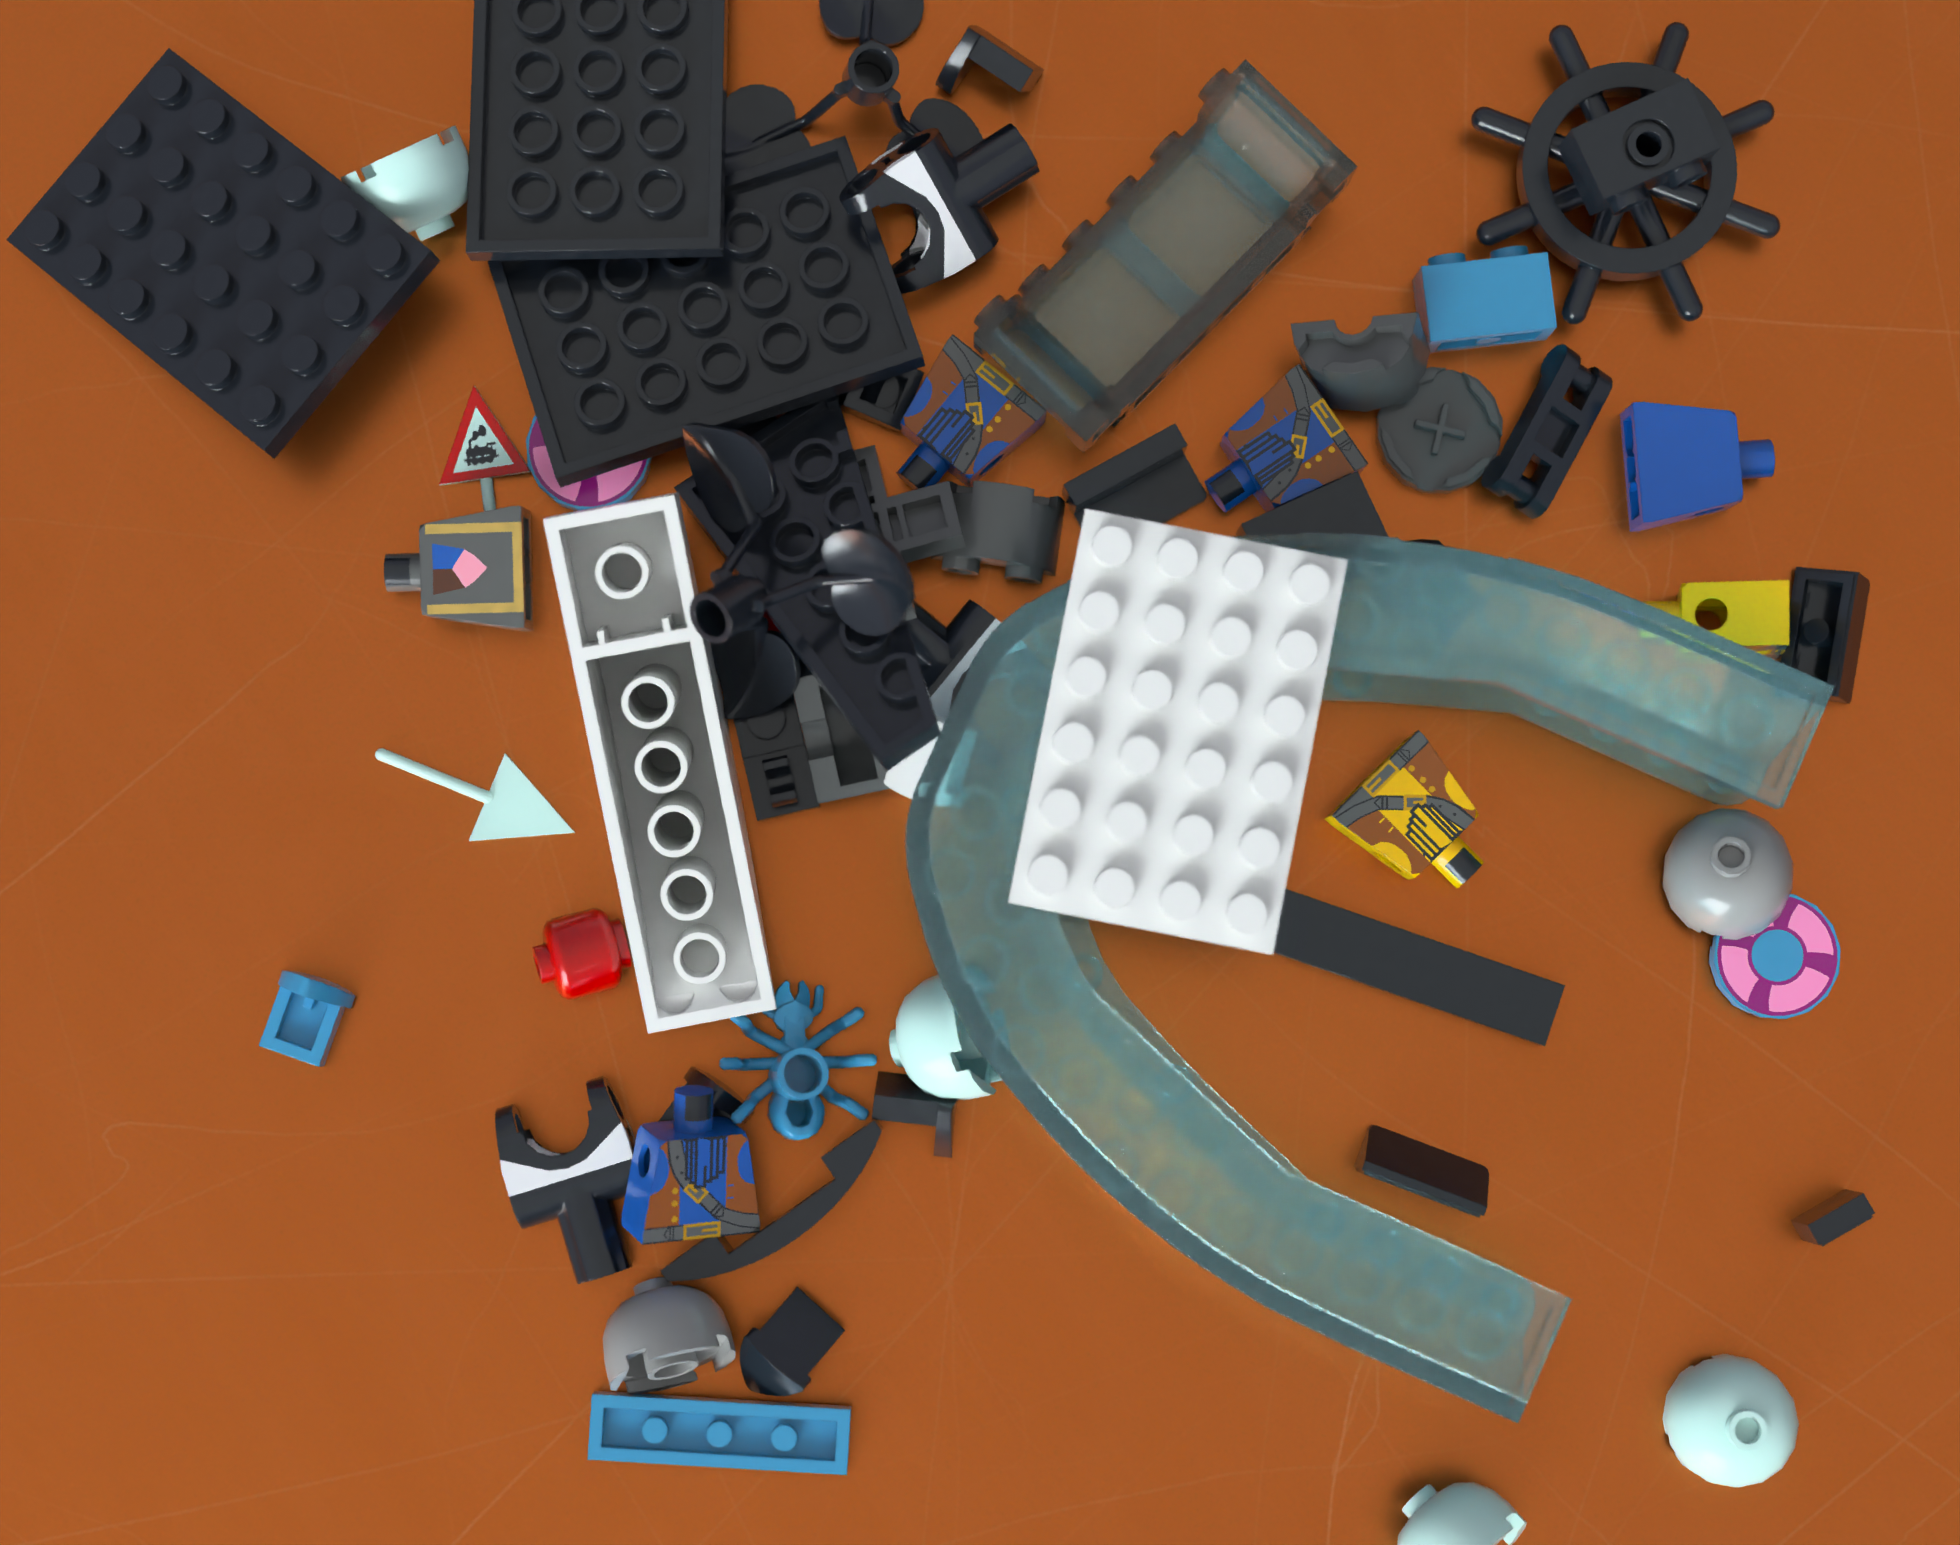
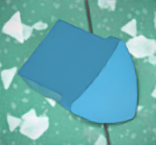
(305, 1017)

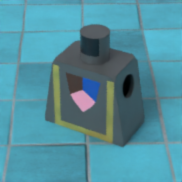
(471, 569)

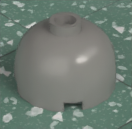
(1728, 873)
(664, 1336)

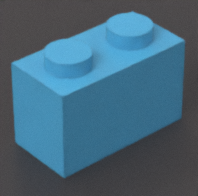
(1485, 299)

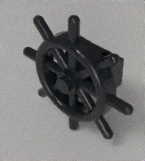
(1620, 163)

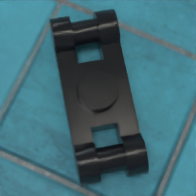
(1548, 432)

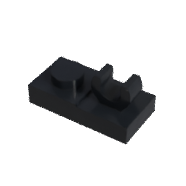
(776, 762)

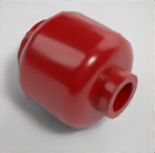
(582, 953)

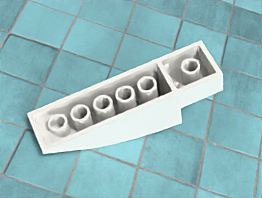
(662, 761)

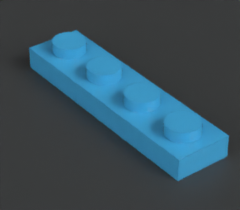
(719, 1432)

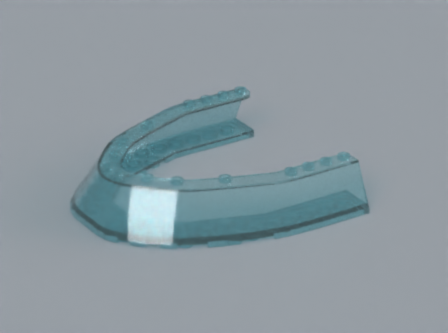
(1125, 1105)

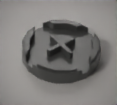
(1442, 434)

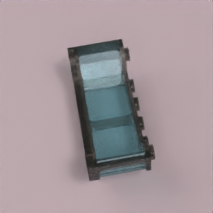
(1166, 256)

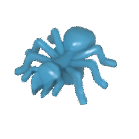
(798, 1070)

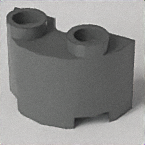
(1364, 368)
(1006, 529)
(836, 753)

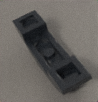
(716, 1255)

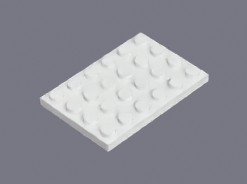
(1178, 731)

